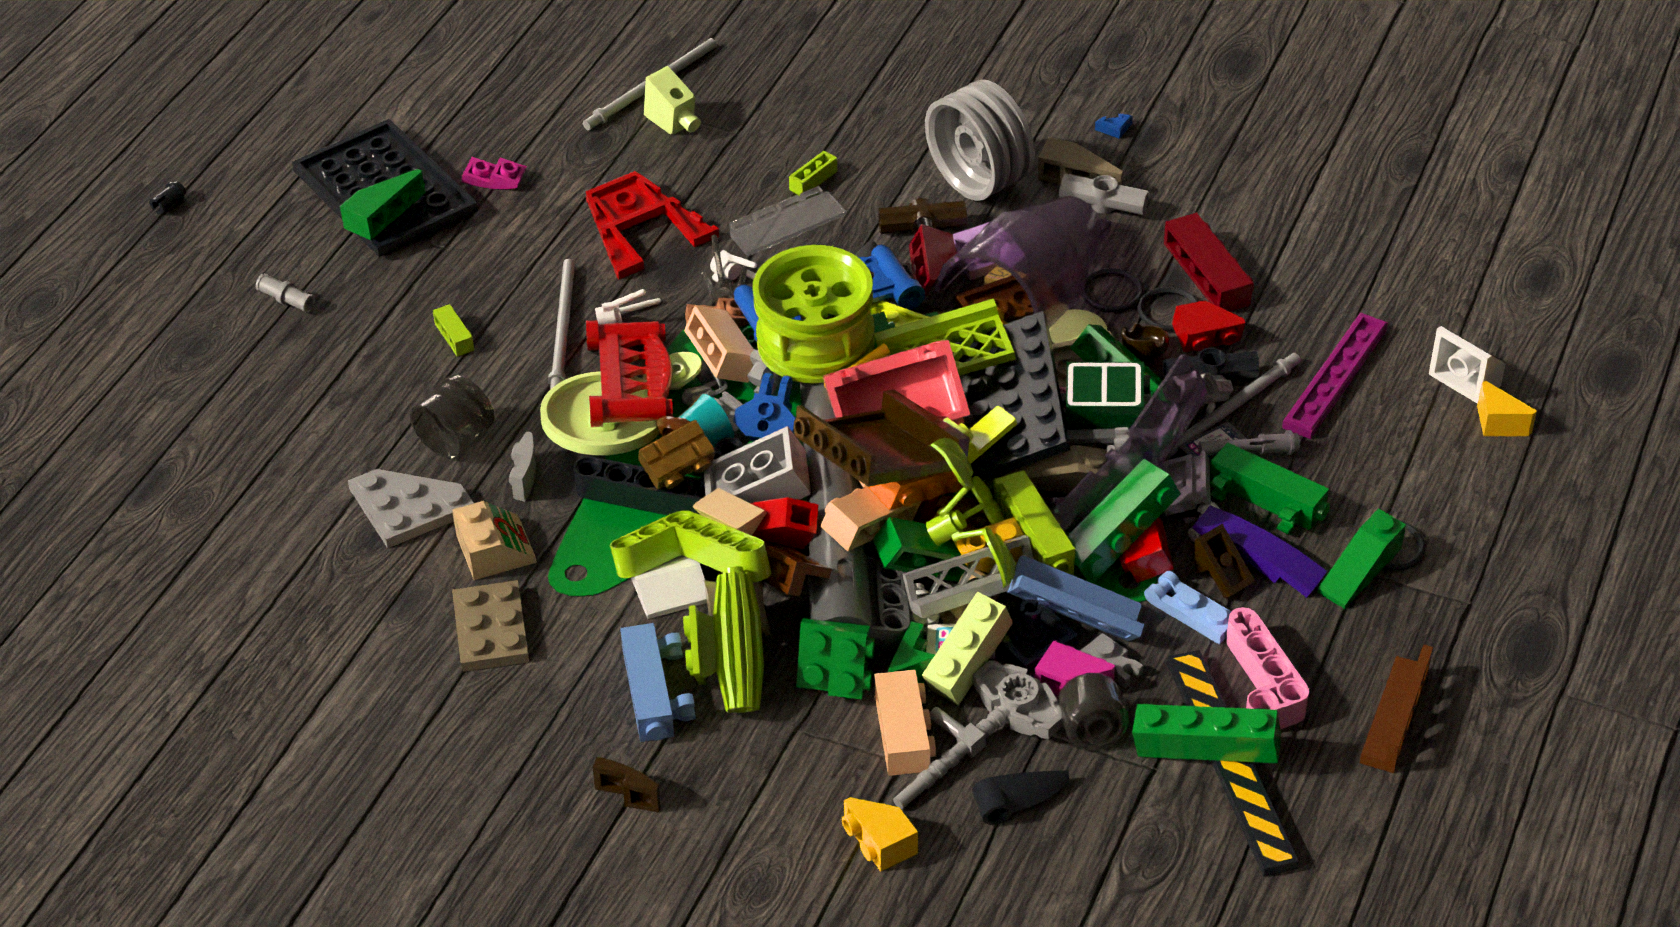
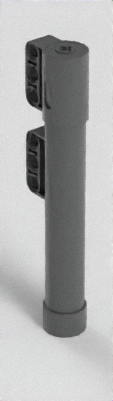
(859, 585)

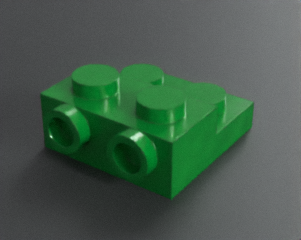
(835, 658)

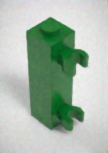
(1269, 487)

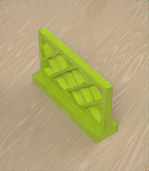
(958, 325)

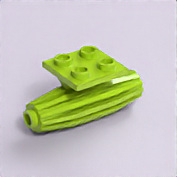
(729, 642)

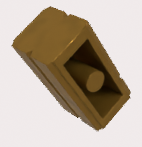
(677, 455)

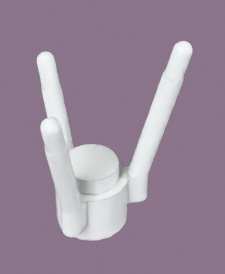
(731, 266)
(612, 313)

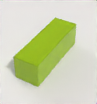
(813, 173)
(453, 330)

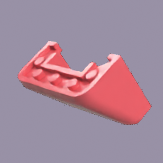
(920, 374)

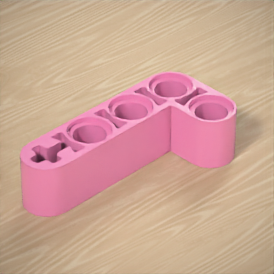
(1268, 667)

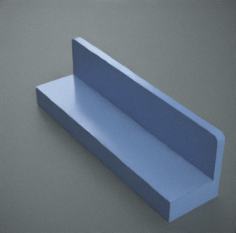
(1076, 598)

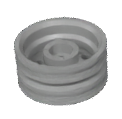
(979, 139)

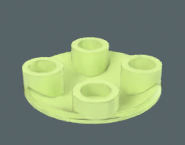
(1072, 324)

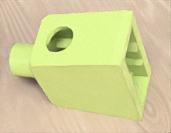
(670, 102)

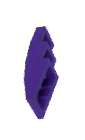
(1264, 550)

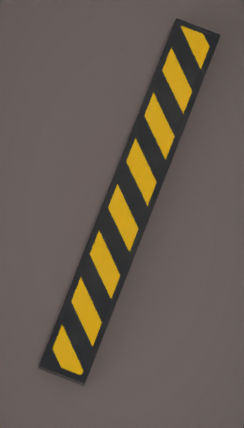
(1237, 778)

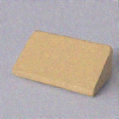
(730, 511)

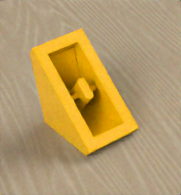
(1503, 413)

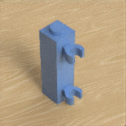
(647, 681)

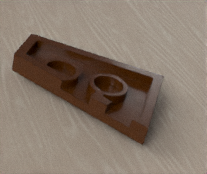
(1007, 295)

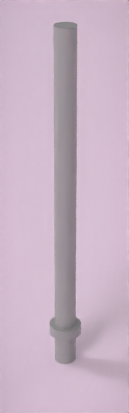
(601, 115)
(1280, 368)
(557, 374)

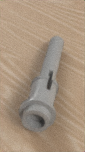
(1272, 443)

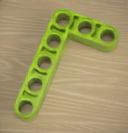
(694, 538)

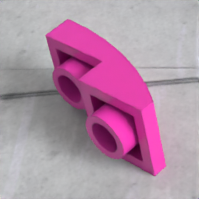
(503, 175)

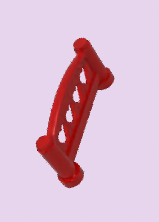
(616, 399)

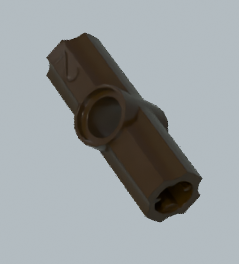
(922, 212)

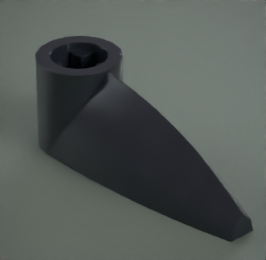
(1004, 794)

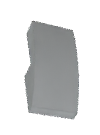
(524, 471)

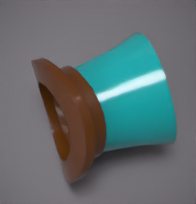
(708, 415)

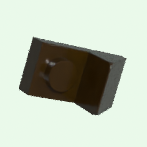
(1221, 558)

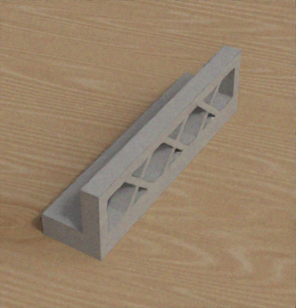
(963, 592)

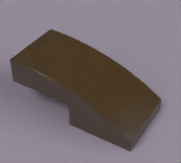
(618, 778)

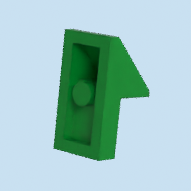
(912, 652)

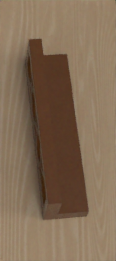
(791, 567)
(1396, 711)

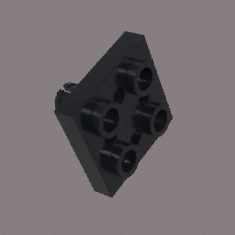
(1033, 627)

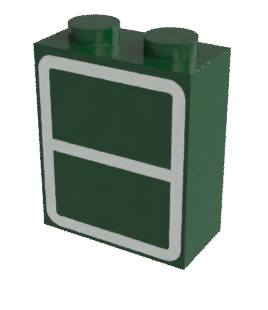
(1105, 394)

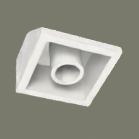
(1463, 364)

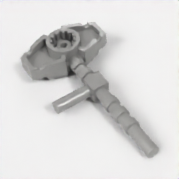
(1009, 698)

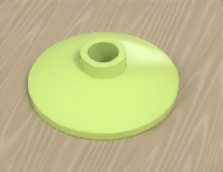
(685, 368)

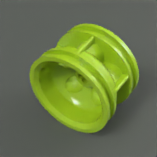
(813, 284)

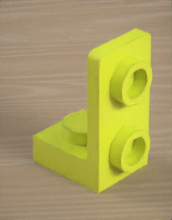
(986, 431)

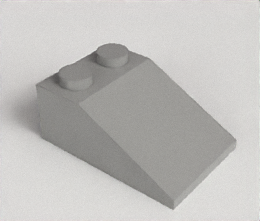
(762, 470)

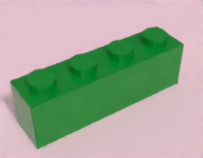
(1121, 519)
(1207, 733)

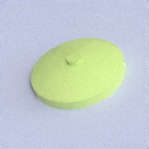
(567, 419)

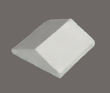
(671, 587)

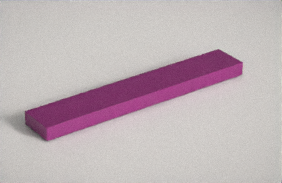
(1335, 375)

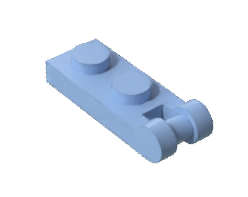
(1189, 606)

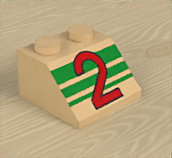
(491, 539)

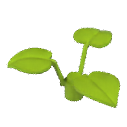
(951, 523)

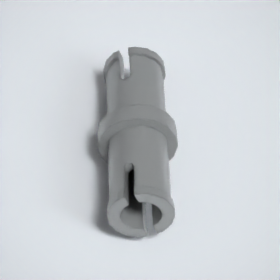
(285, 292)

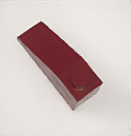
(928, 253)

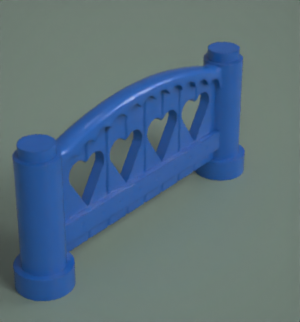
(888, 281)

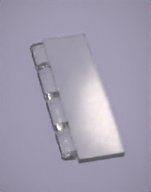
(786, 222)

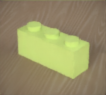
(967, 648)

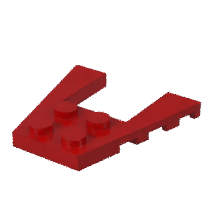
(630, 202)

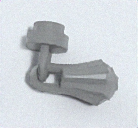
(708, 380)

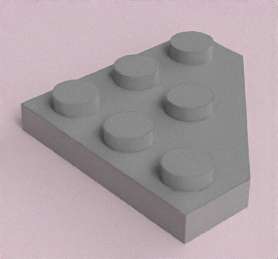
(406, 504)

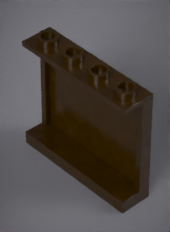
(881, 443)

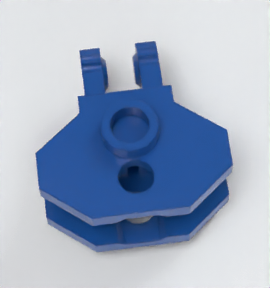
(766, 412)

